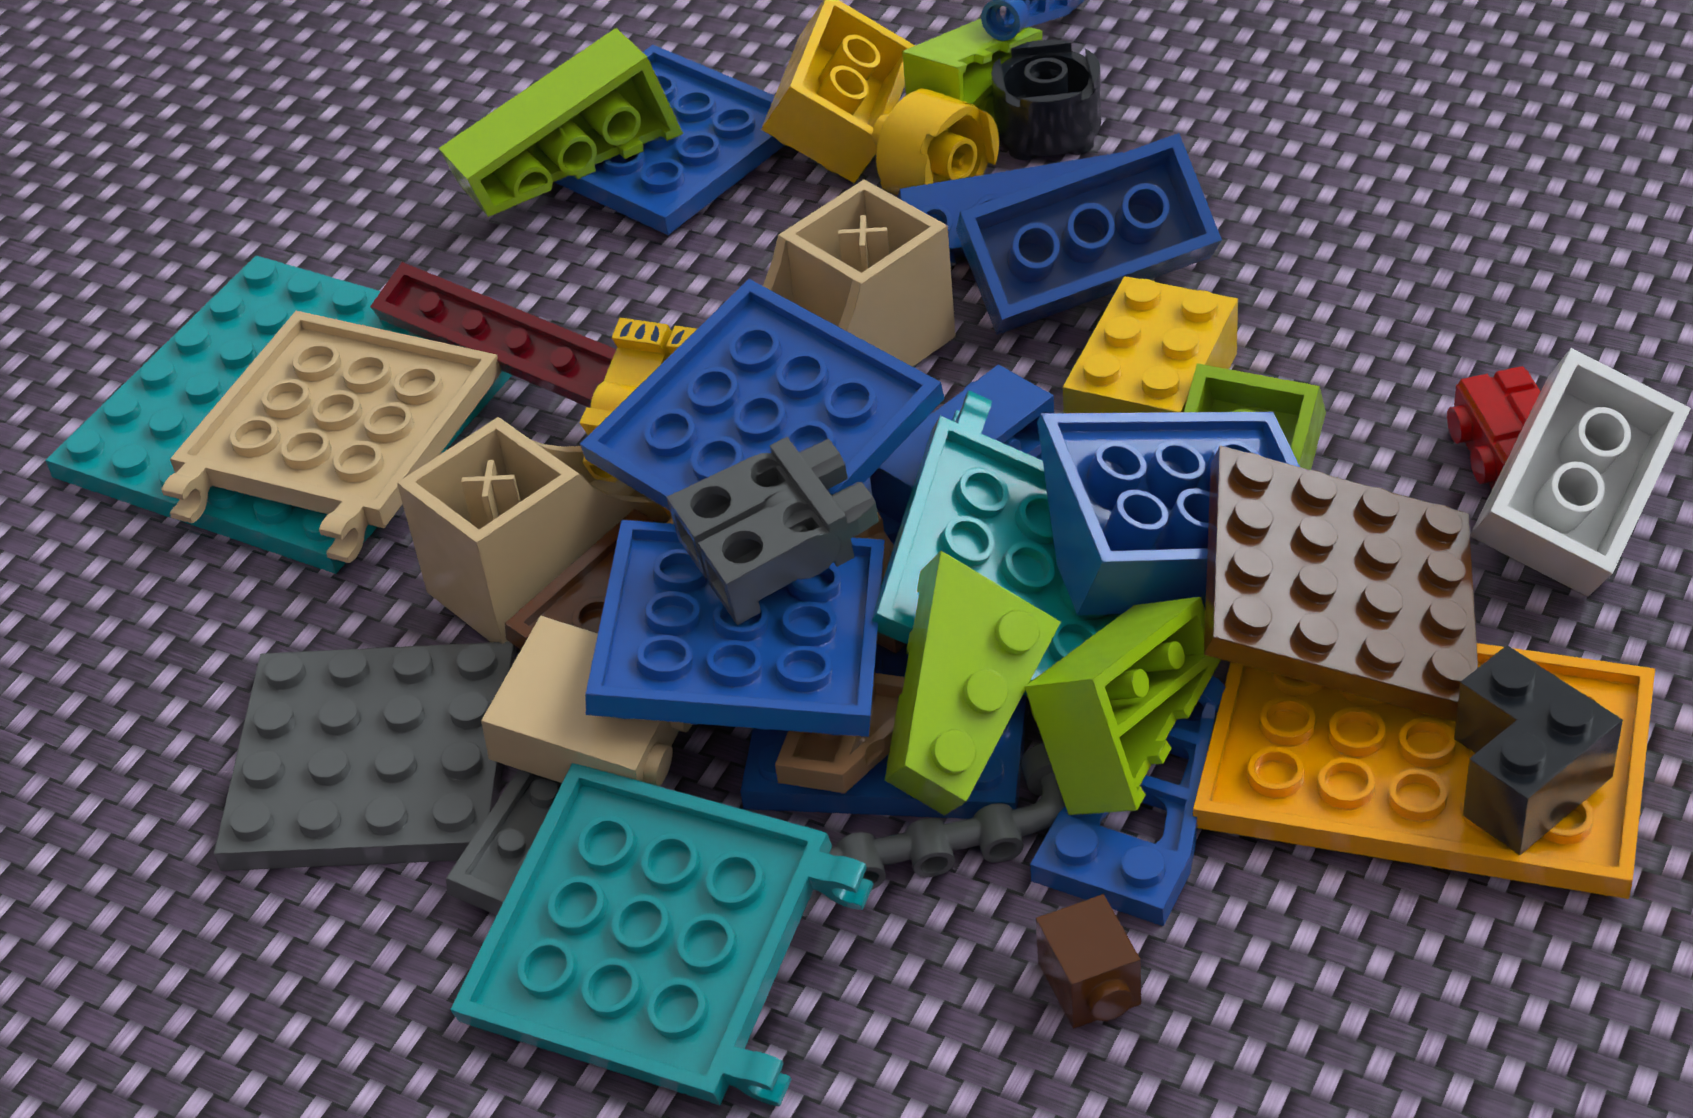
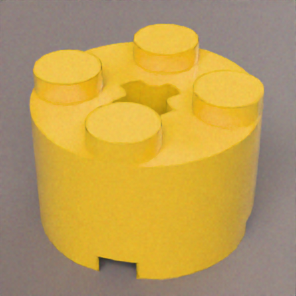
(933, 141)

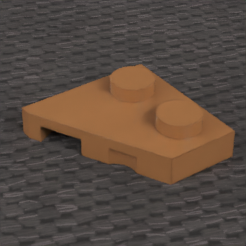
(841, 760)

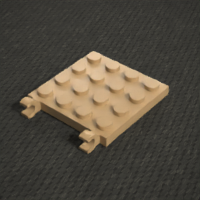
(332, 424)

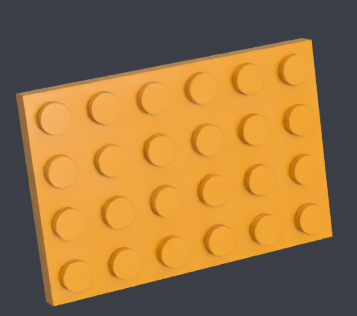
(1392, 781)

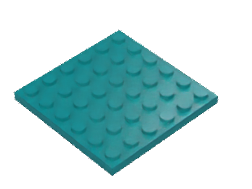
(135, 433)

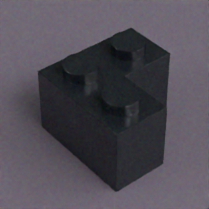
(1534, 748)

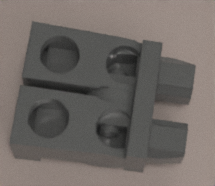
(770, 522)

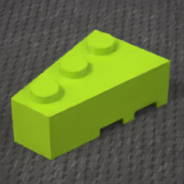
(1116, 701)

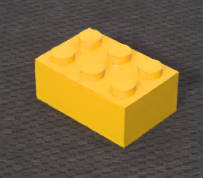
(837, 88)
(1150, 347)

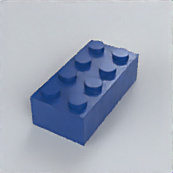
(1087, 232)

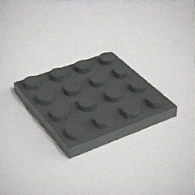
(363, 757)

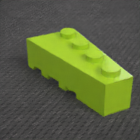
(562, 126)

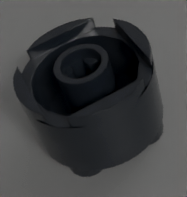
(1047, 99)

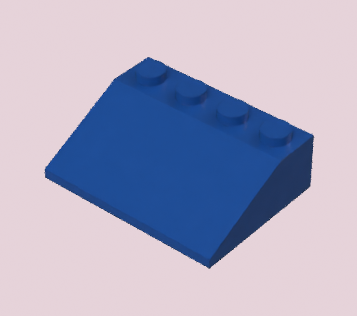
(1136, 497)

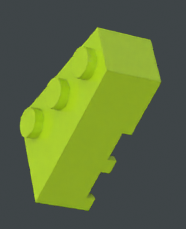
(961, 63)
(962, 680)

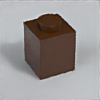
(1089, 961)

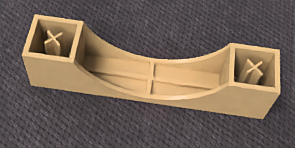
(514, 513)

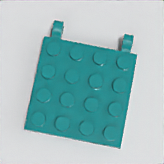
(992, 515)
(652, 934)

